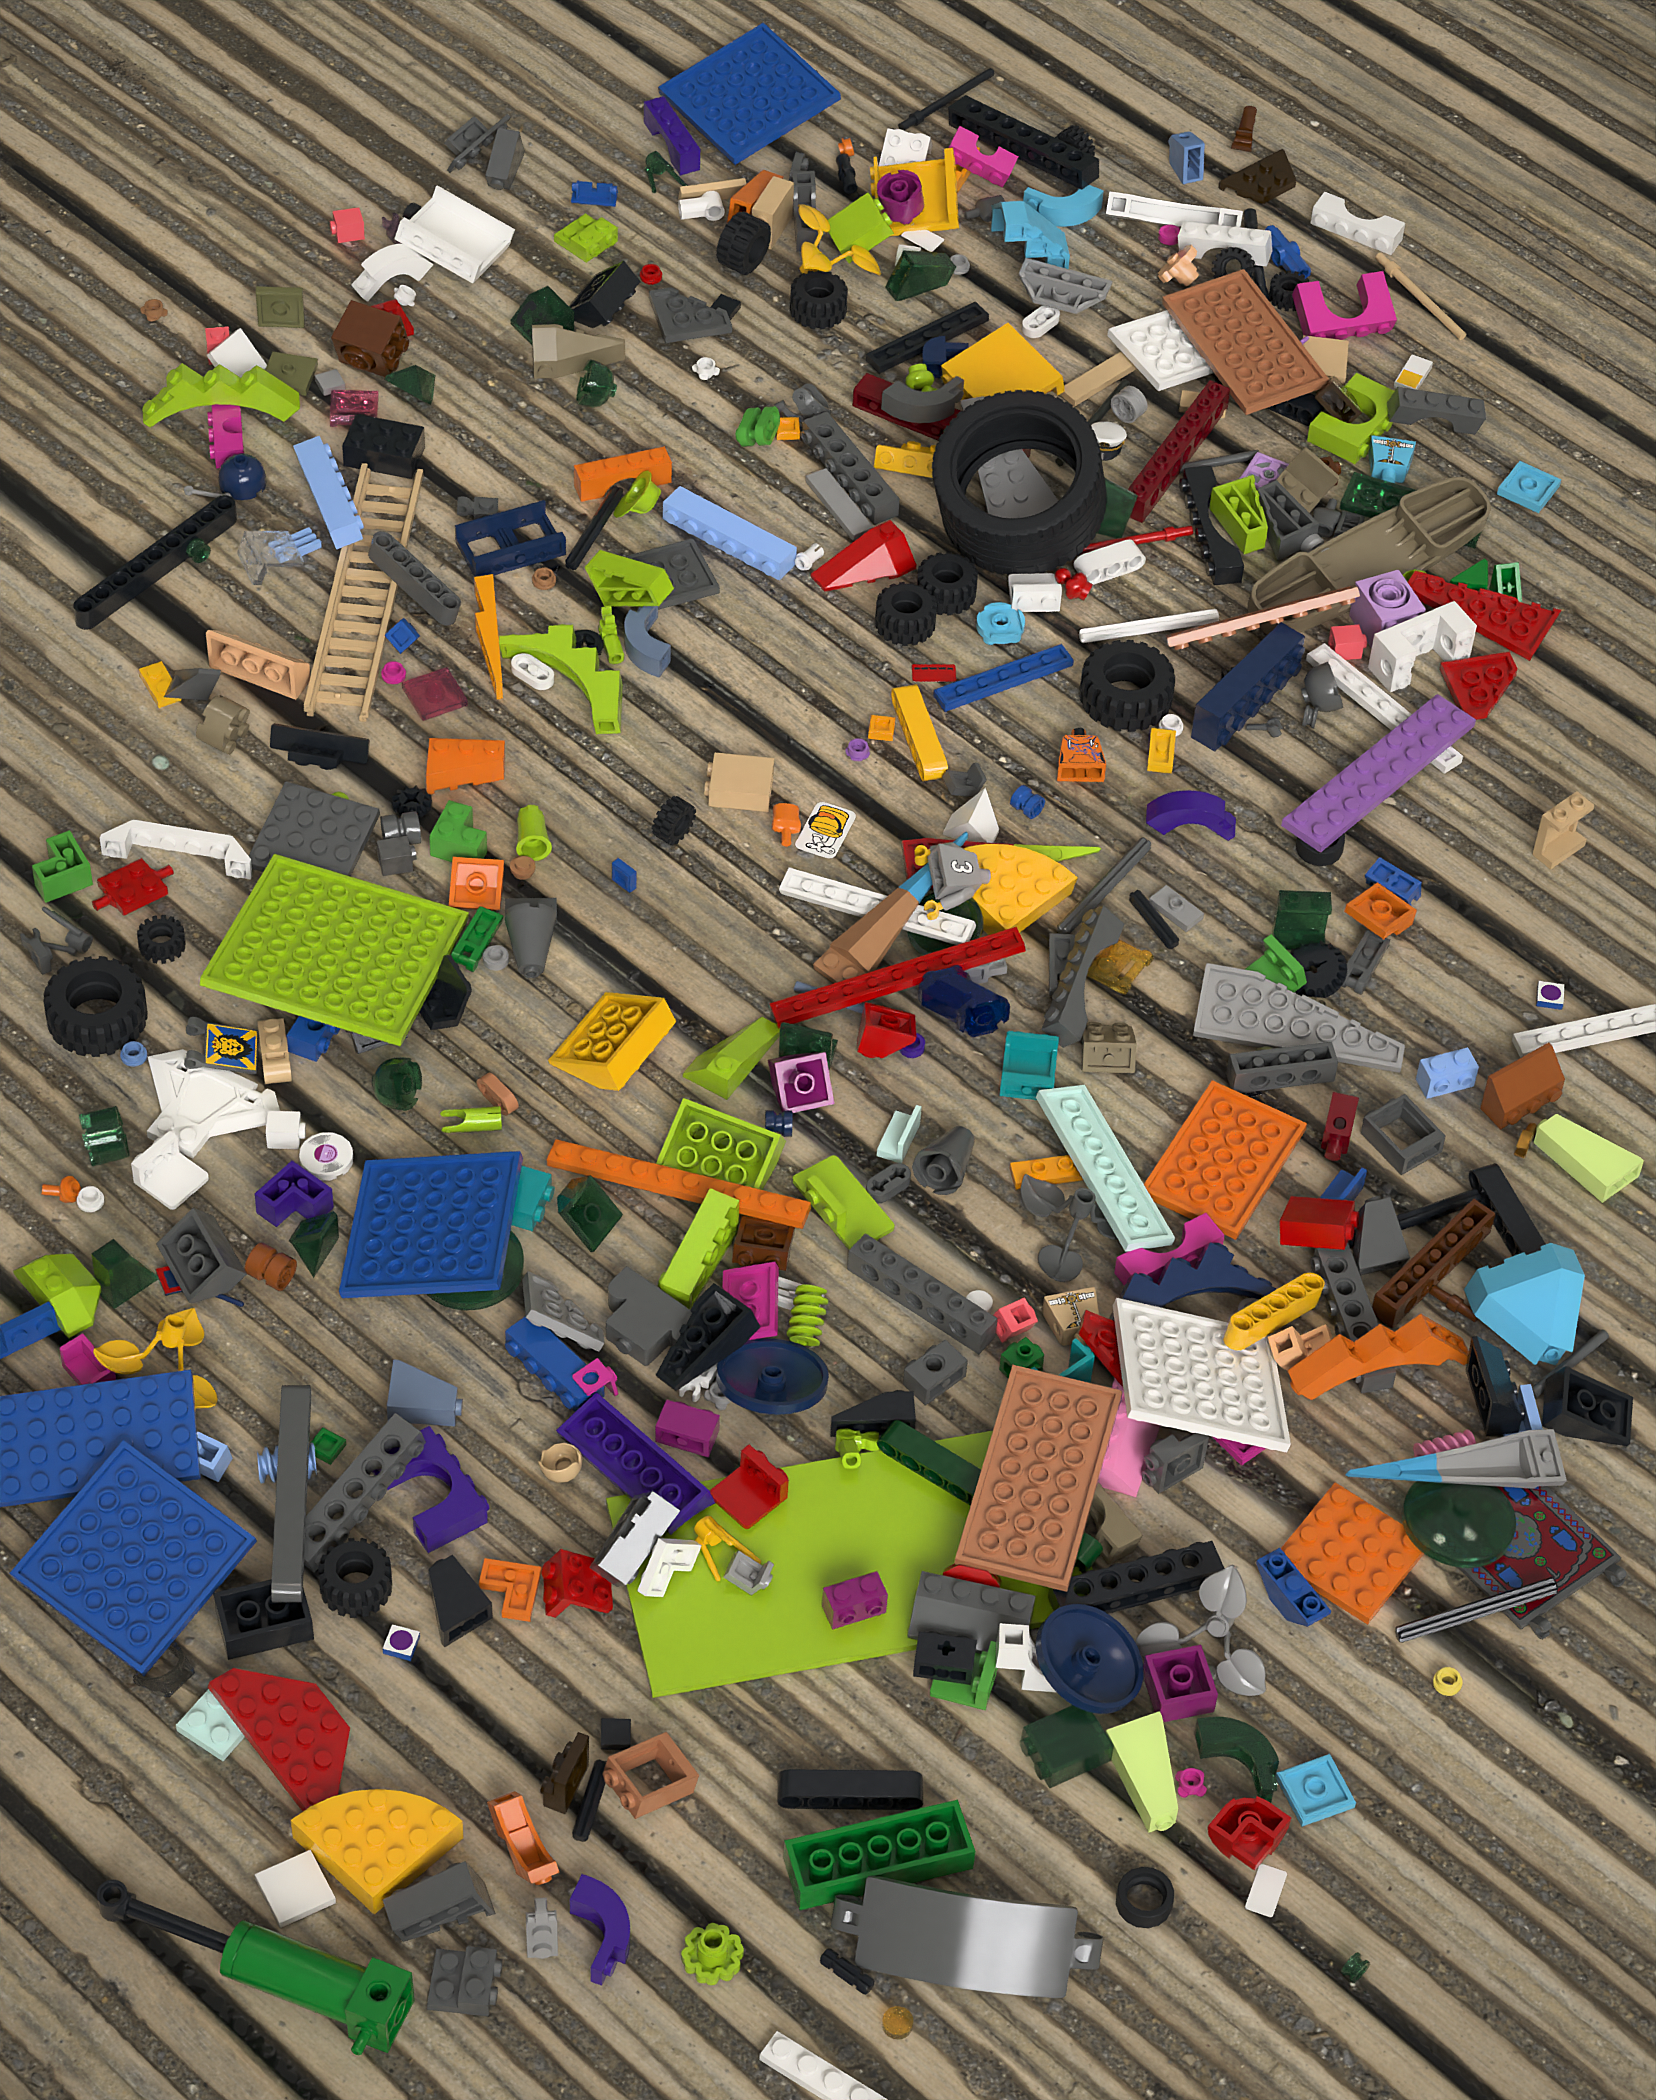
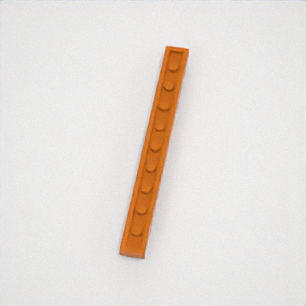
(676, 1182)

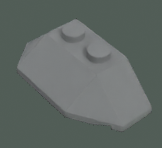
(1062, 287)

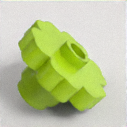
(712, 1954)

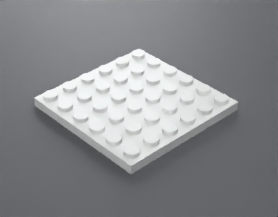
(1189, 1380)

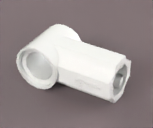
(707, 206)

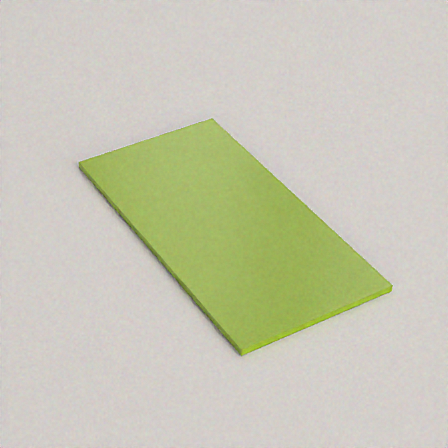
(824, 1533)

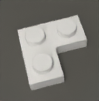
(666, 1557)

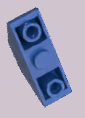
(1290, 1590)

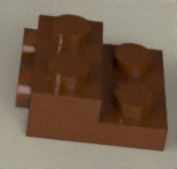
(762, 1242)

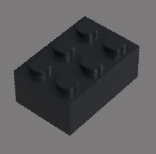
(384, 445)
(256, 1624)

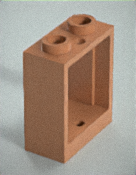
(669, 1758)

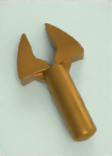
(1525, 1140)

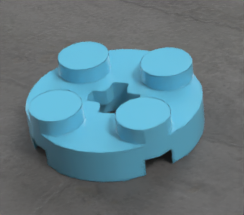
(1000, 634)

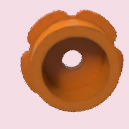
(846, 147)

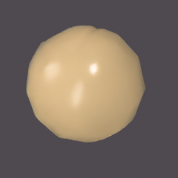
(561, 1462)

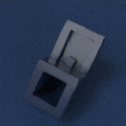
(938, 351)

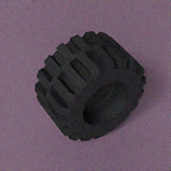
(743, 243)
(818, 299)
(950, 581)
(906, 613)
(352, 1558)

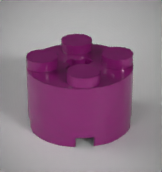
(901, 196)

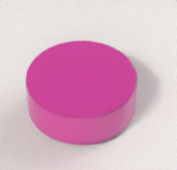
(1168, 234)

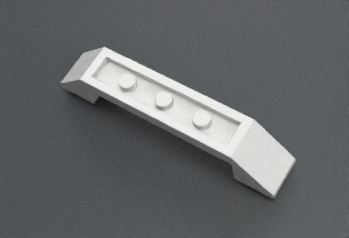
(119, 840)

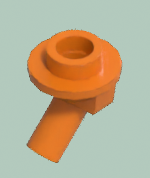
(66, 1191)

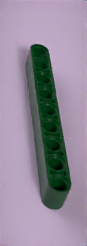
(953, 1474)

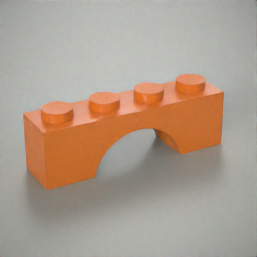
(596, 477)

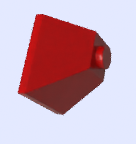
(884, 1031)

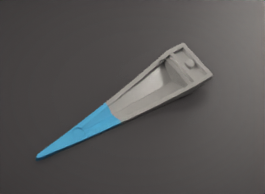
(1510, 1461)

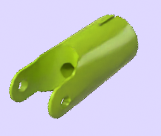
(474, 1119)

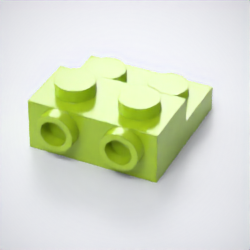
(587, 237)

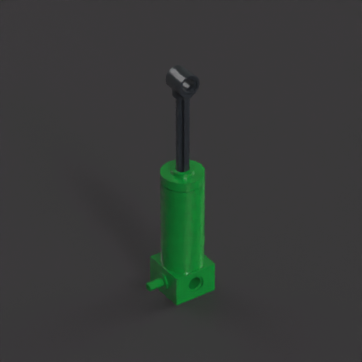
(366, 1999)

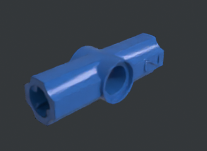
(1287, 253)

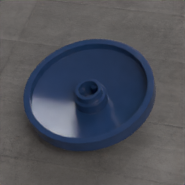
(773, 1377)
(1089, 1658)

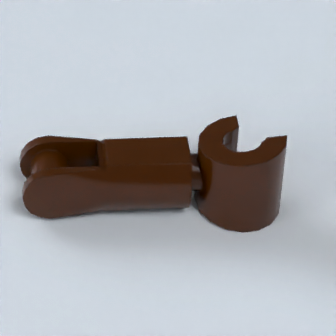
(1244, 134)

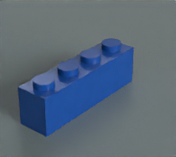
(550, 1361)

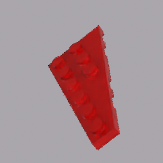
(1497, 615)

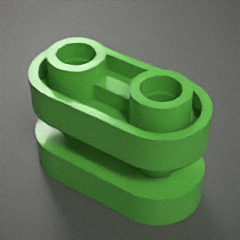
(758, 426)

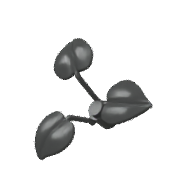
(1043, 1198)

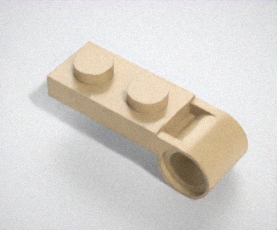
(274, 1051)

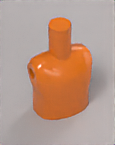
(786, 821)

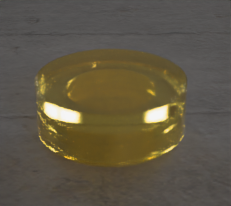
(897, 2022)

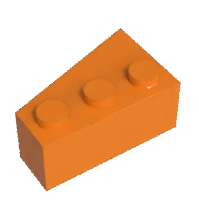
(463, 762)

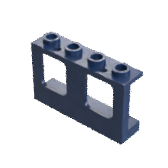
(511, 554)

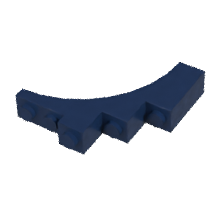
(1210, 1275)

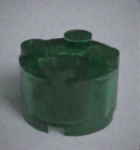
(104, 1135)

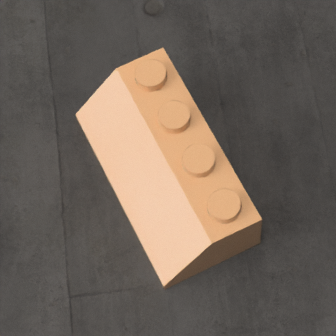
(257, 664)

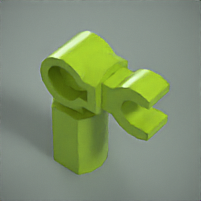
(608, 632)
(850, 1443)

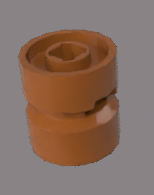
(268, 1264)

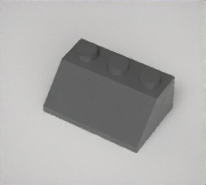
(201, 1257)

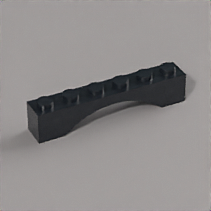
(1221, 557)

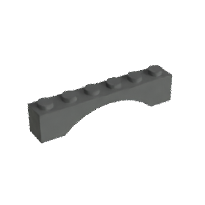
(1067, 1011)

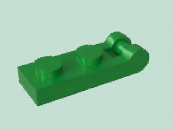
(477, 938)

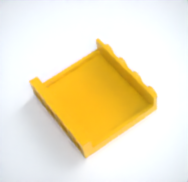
(938, 189)
(1002, 364)

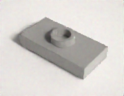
(1176, 908)

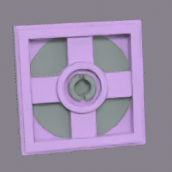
(1264, 469)

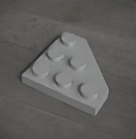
(564, 1318)

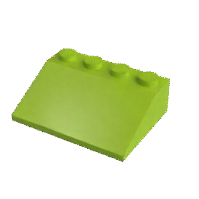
(720, 1146)

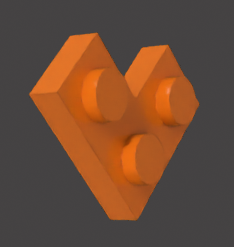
(517, 1581)

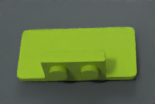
(842, 1201)

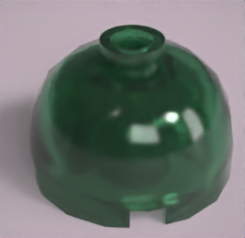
(596, 385)
(397, 1083)

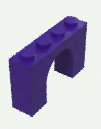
(462, 1508)

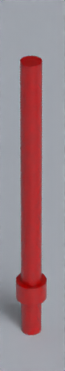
(1167, 534)

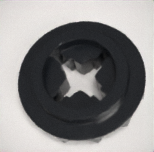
(591, 638)
(421, 806)

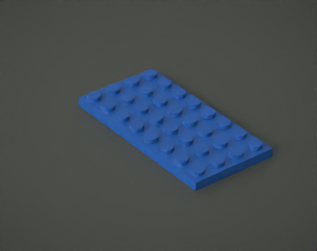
(65, 1434)

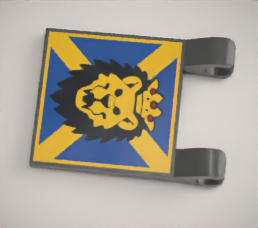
(224, 1047)

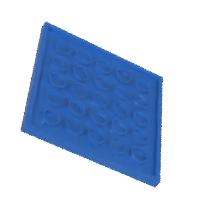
(749, 93)
(431, 1225)
(133, 1557)

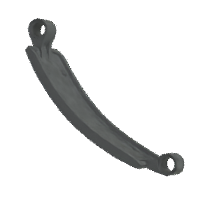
(966, 1938)

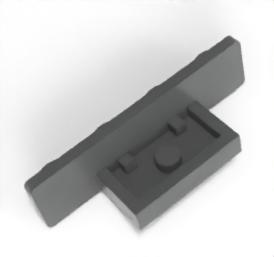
(470, 138)

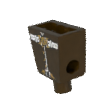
(1337, 399)

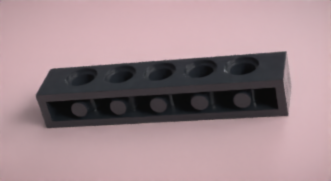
(1146, 1569)

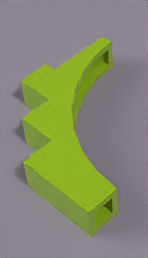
(221, 387)
(581, 665)

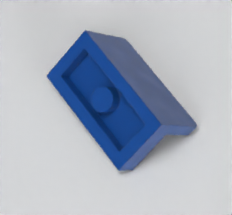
(1345, 1186)

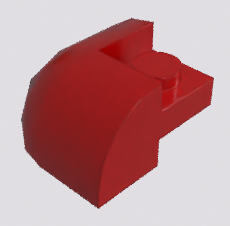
(1248, 1830)

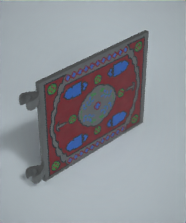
(1546, 1544)

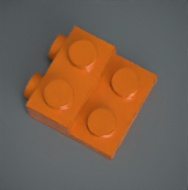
(1381, 911)

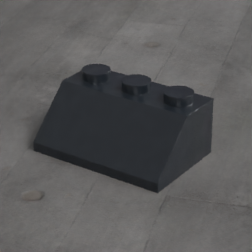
(604, 295)
(1493, 1389)

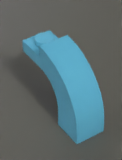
(1069, 209)

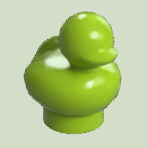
(920, 378)

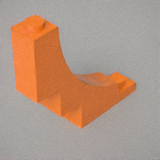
(1342, 1359)

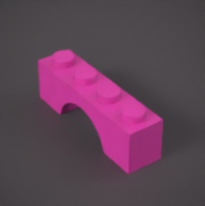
(1194, 1238)

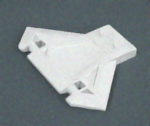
(204, 1102)

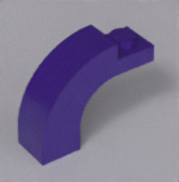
(1190, 808)
(607, 1911)

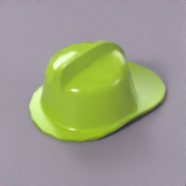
(640, 497)

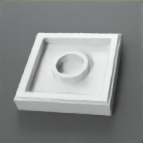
(236, 354)
(295, 1888)

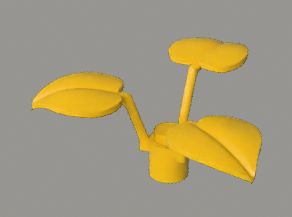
(816, 260)
(174, 1331)

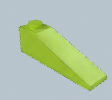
(731, 1060)

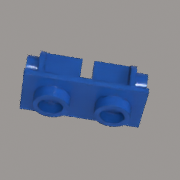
(603, 195)

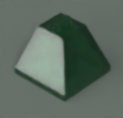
(1118, 510)
(588, 1210)

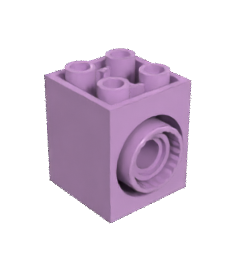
(1384, 603)

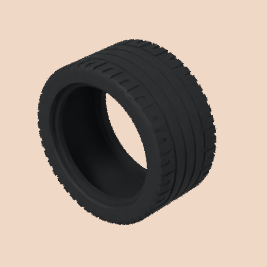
(1009, 424)

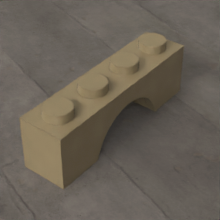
(1114, 1529)

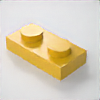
(157, 682)
(1161, 750)

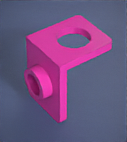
(606, 1377)

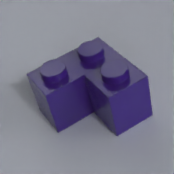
(293, 1191)

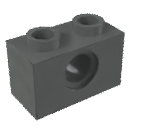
(949, 1369)

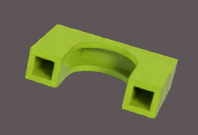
(1348, 439)

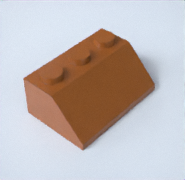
(1523, 1087)

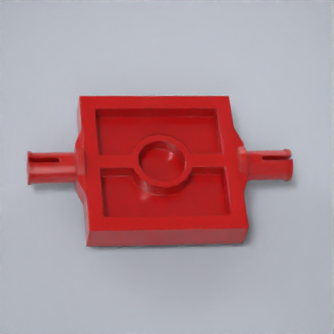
(132, 887)

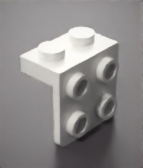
(904, 147)
(1034, 592)
(167, 1173)

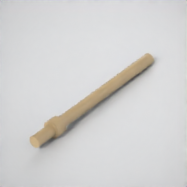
(1394, 270)

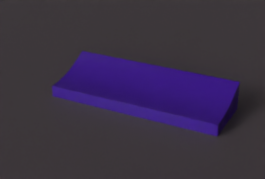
(632, 1459)

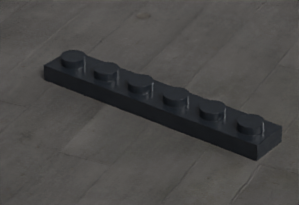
(913, 342)

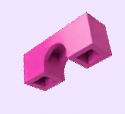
(993, 168)
(225, 432)

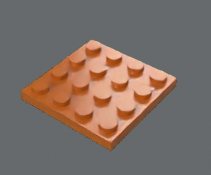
(1352, 1552)

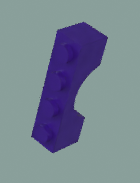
(682, 148)

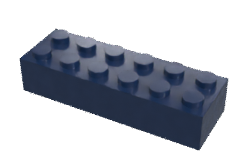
(1248, 687)

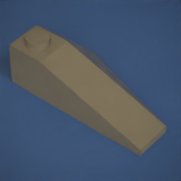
(566, 352)

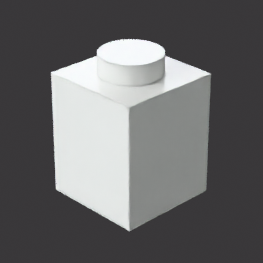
(284, 1130)

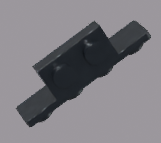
(318, 747)

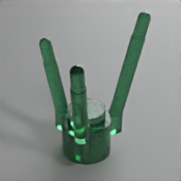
(658, 165)

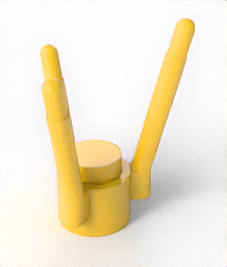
(712, 1533)

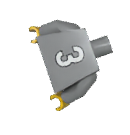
(953, 875)

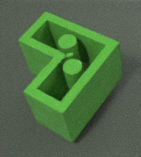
(455, 834)
(65, 869)

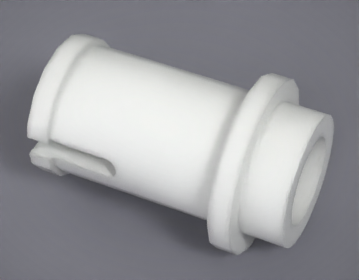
(805, 559)

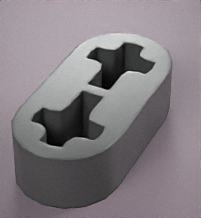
(890, 1185)

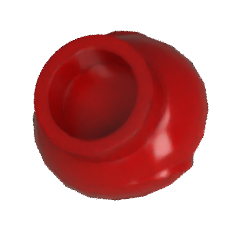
(1076, 585)

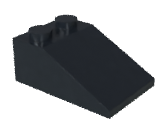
(1586, 1408)

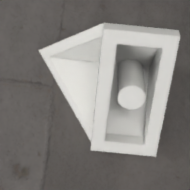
(975, 818)

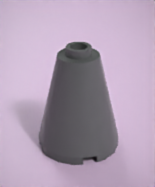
(530, 936)
(945, 1161)

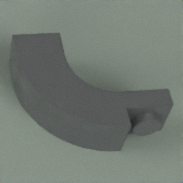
(922, 406)

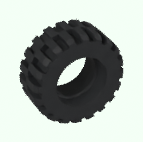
(1122, 707)
(89, 981)

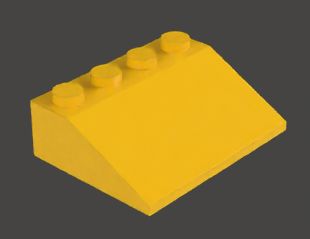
(614, 1039)

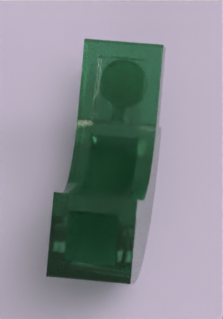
(1241, 1742)

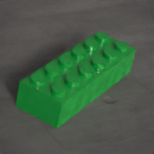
(897, 1847)

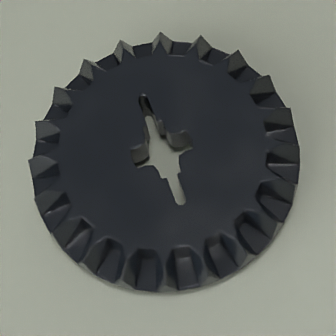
(1329, 964)

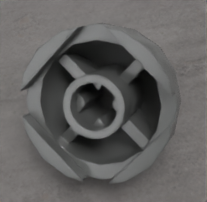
(1322, 689)

